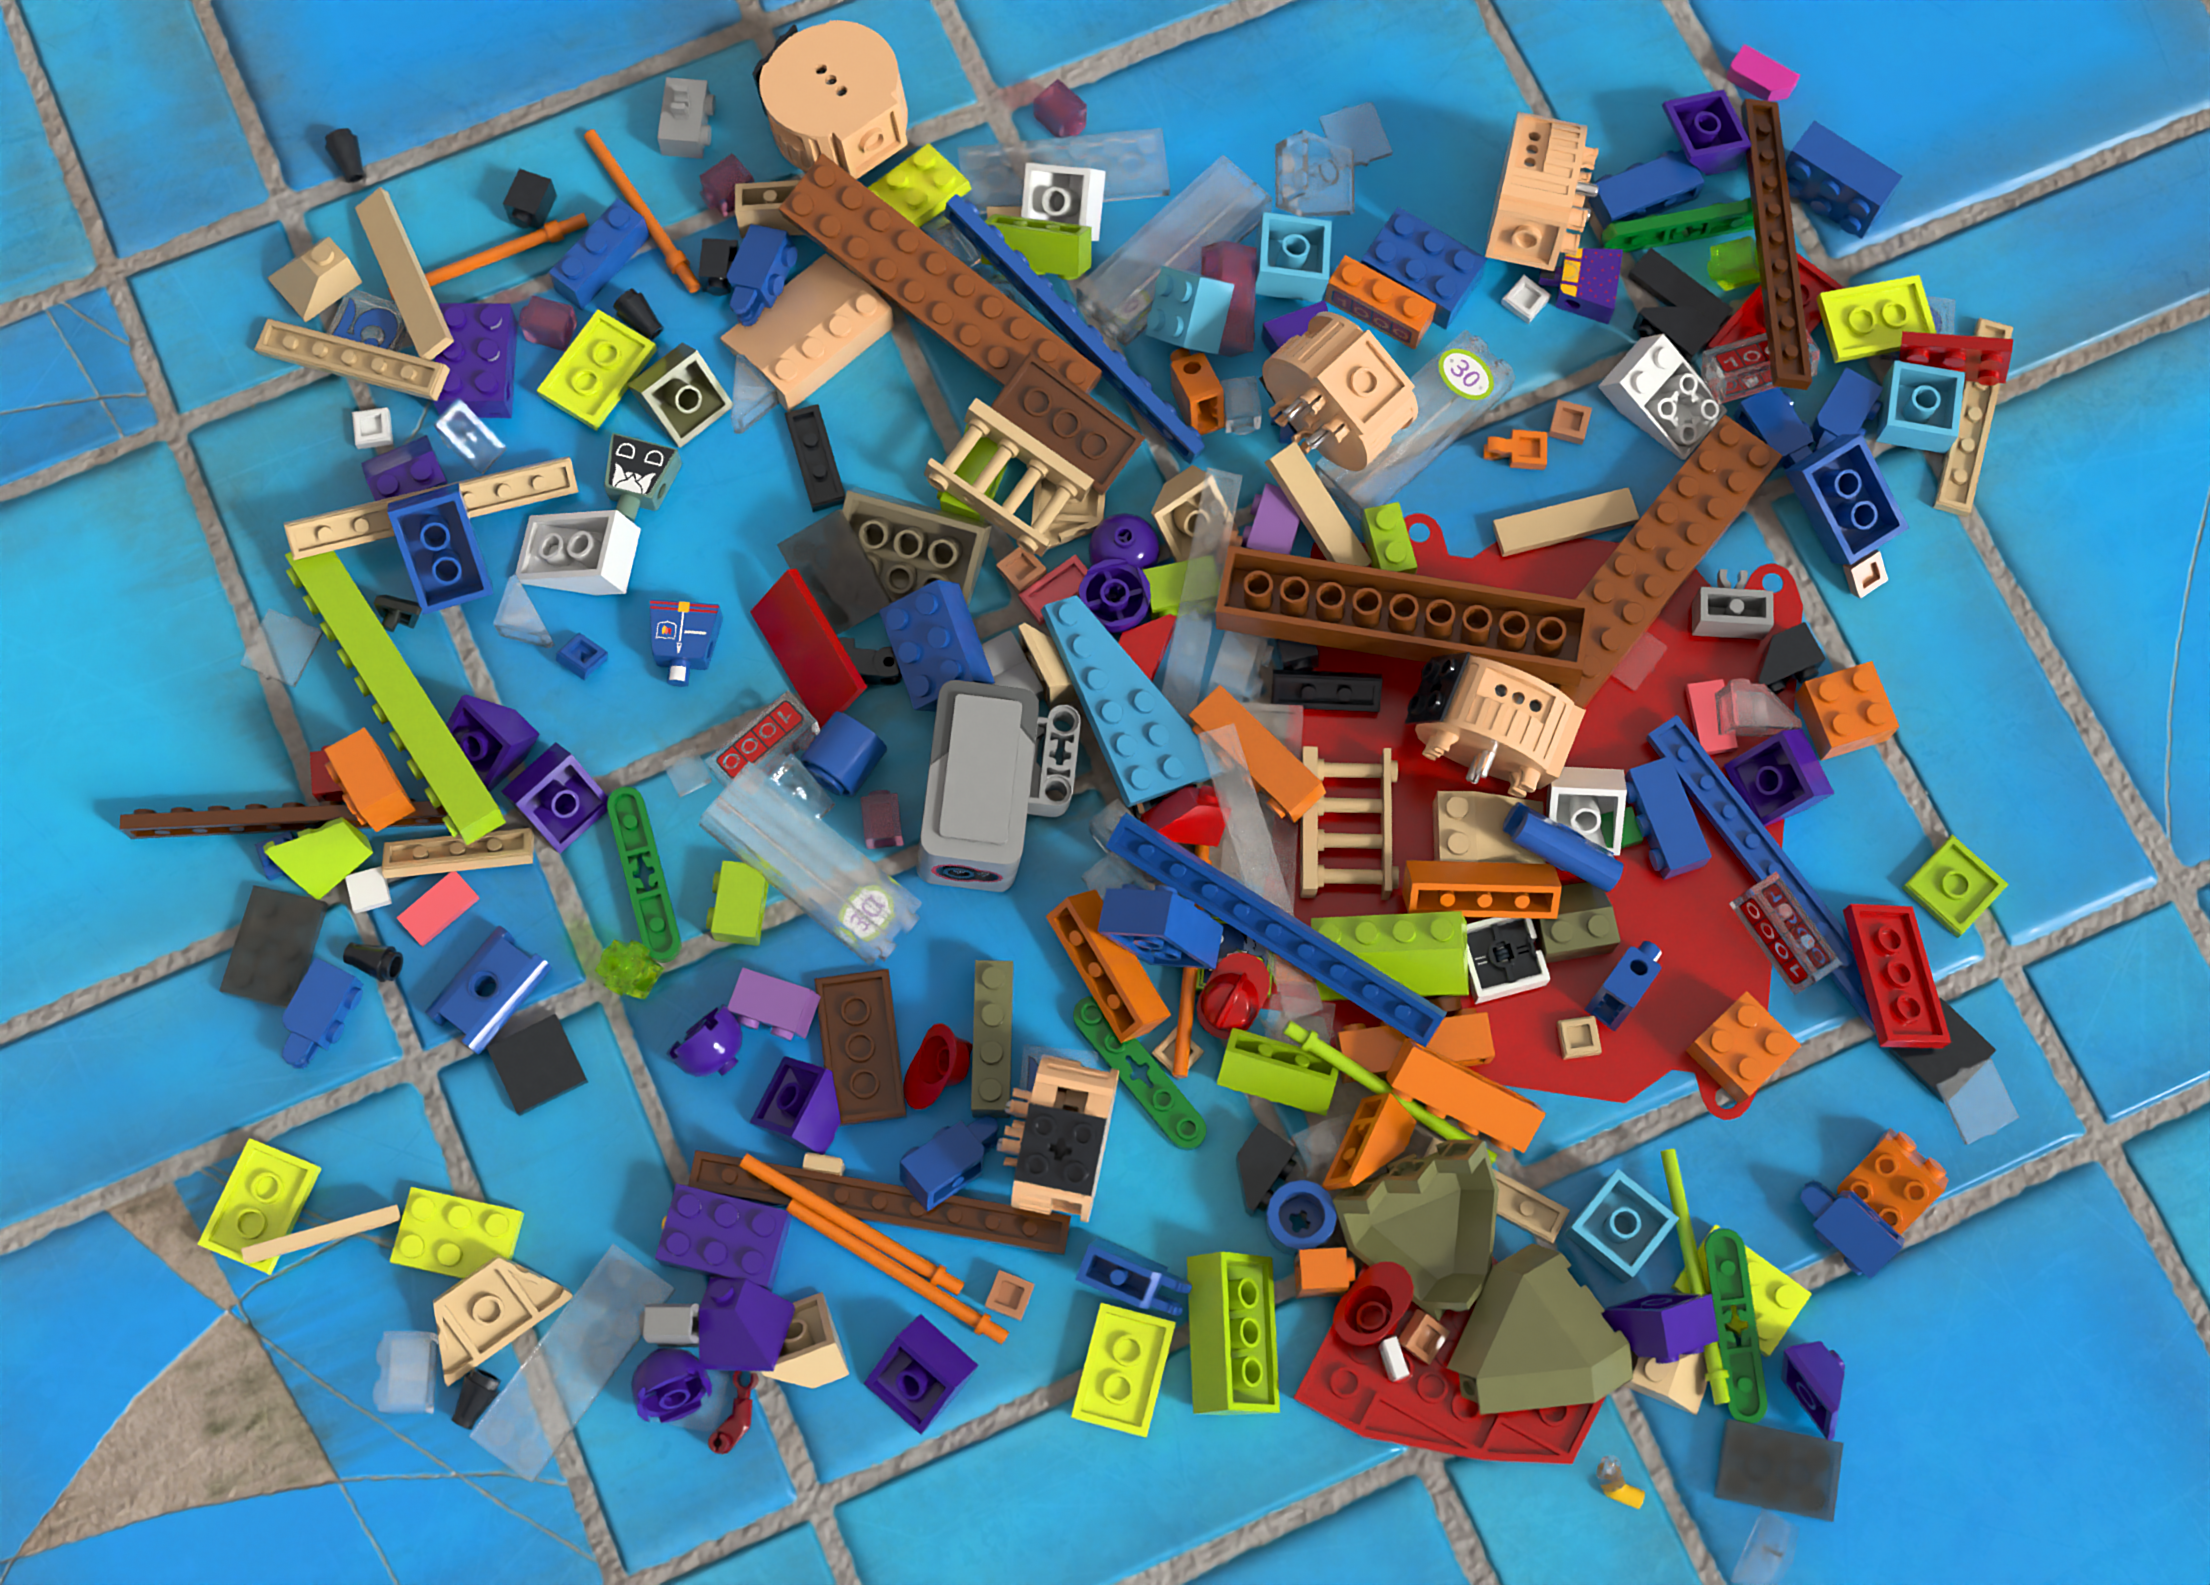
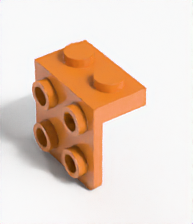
(1896, 1180)

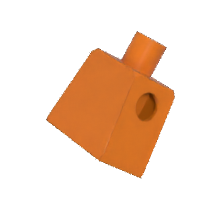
(1195, 382)

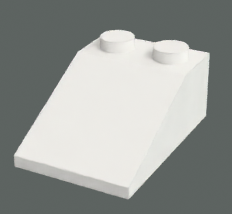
(579, 552)

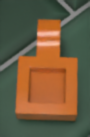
(1523, 449)

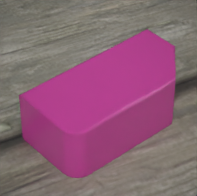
(1761, 75)

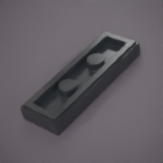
(1676, 287)
(815, 457)
(1327, 690)

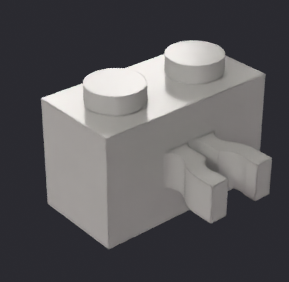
(685, 118)
(1732, 610)

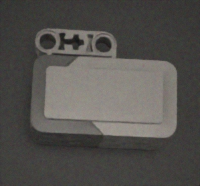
(988, 781)

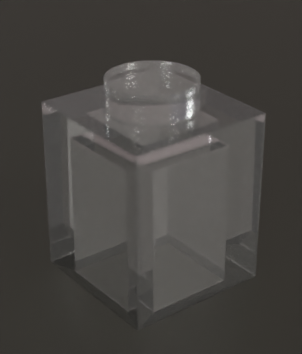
(1241, 405)

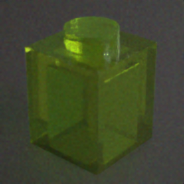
(1734, 263)

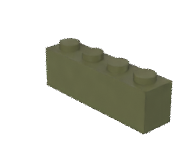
(992, 1038)

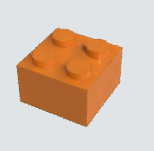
(1846, 710)
(367, 781)
(1743, 1048)

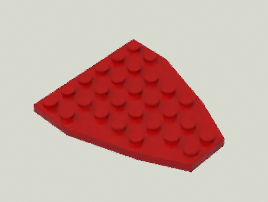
(1427, 1407)

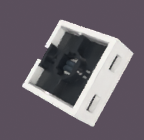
(1503, 958)

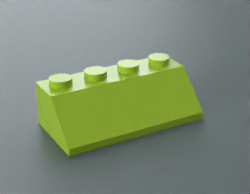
(1414, 949)
(1233, 1334)

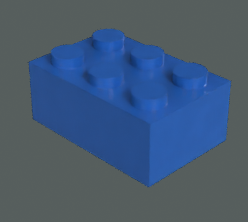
(1839, 179)
(1426, 263)
(1846, 499)
(440, 548)
(934, 642)
(1160, 927)

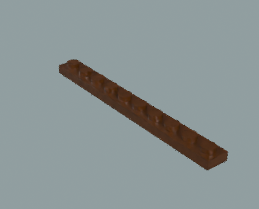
(1776, 246)
(258, 819)
(890, 1204)

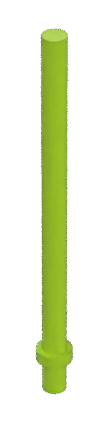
(1309, 1041)
(1715, 1374)

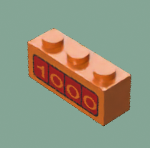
(1380, 302)

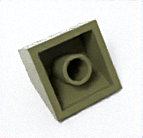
(681, 394)
(1582, 927)

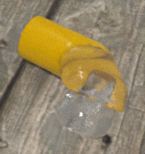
(1614, 1484)

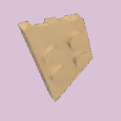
(1075, 517)
(490, 1312)

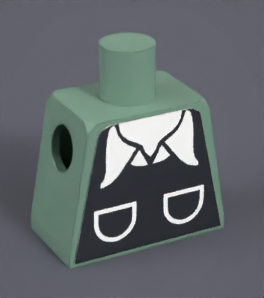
(639, 474)

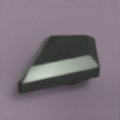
(396, 611)

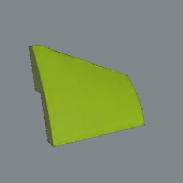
(321, 855)

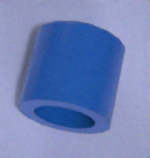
(843, 755)
(1290, 1201)

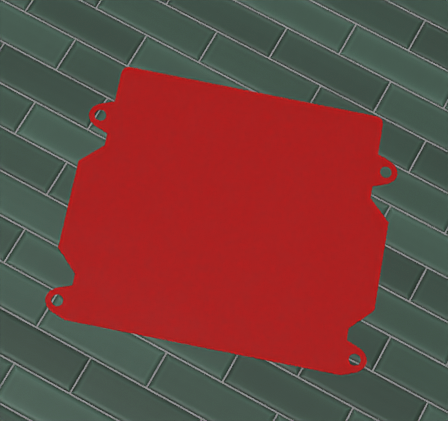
(1703, 943)

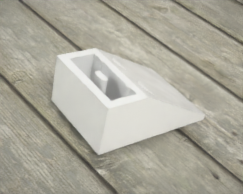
(1663, 395)

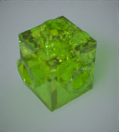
(628, 969)

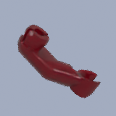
(739, 1422)

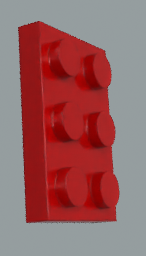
(1981, 358)

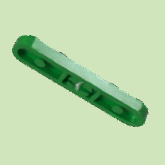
(1679, 226)
(651, 908)
(1162, 1102)
(1731, 1286)

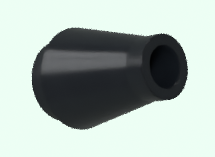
(345, 152)
(637, 313)
(375, 960)
(475, 1396)

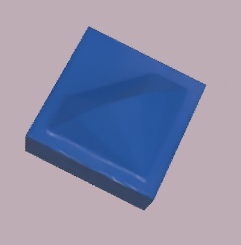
(581, 656)

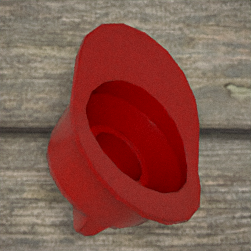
(1233, 995)
(939, 1063)
(1374, 1304)

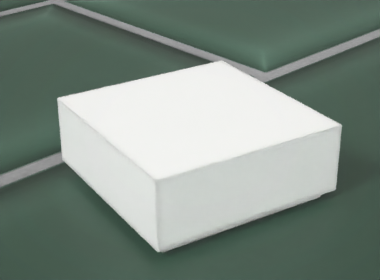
(1526, 299)
(372, 428)
(368, 890)
(1393, 1359)

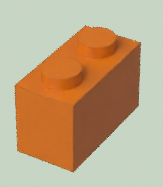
(1323, 1272)

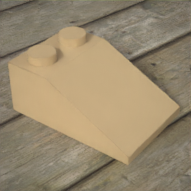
(1471, 825)

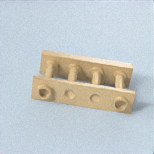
(1011, 443)
(1316, 840)

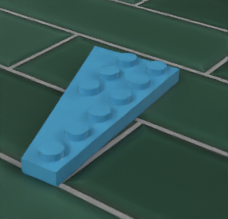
(1135, 725)

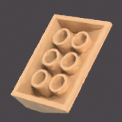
(812, 329)

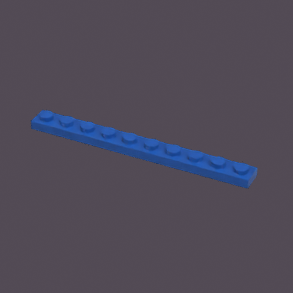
(1065, 320)
(1755, 846)
(1276, 929)

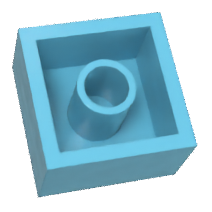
(1292, 257)
(1189, 309)
(1920, 407)
(1621, 1226)

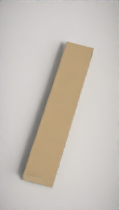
(404, 275)
(352, 359)
(1965, 456)

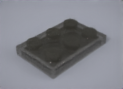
(836, 571)
(273, 946)
(1778, 1470)

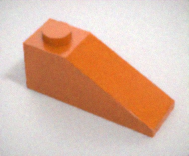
(1374, 1138)

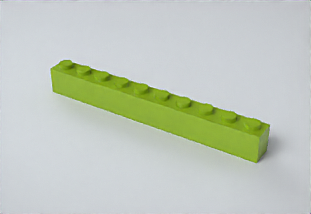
(397, 696)

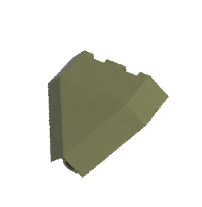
(1431, 1219)
(1538, 1339)

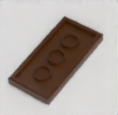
(1067, 421)
(861, 1046)

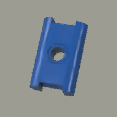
(1562, 847)
(481, 1016)

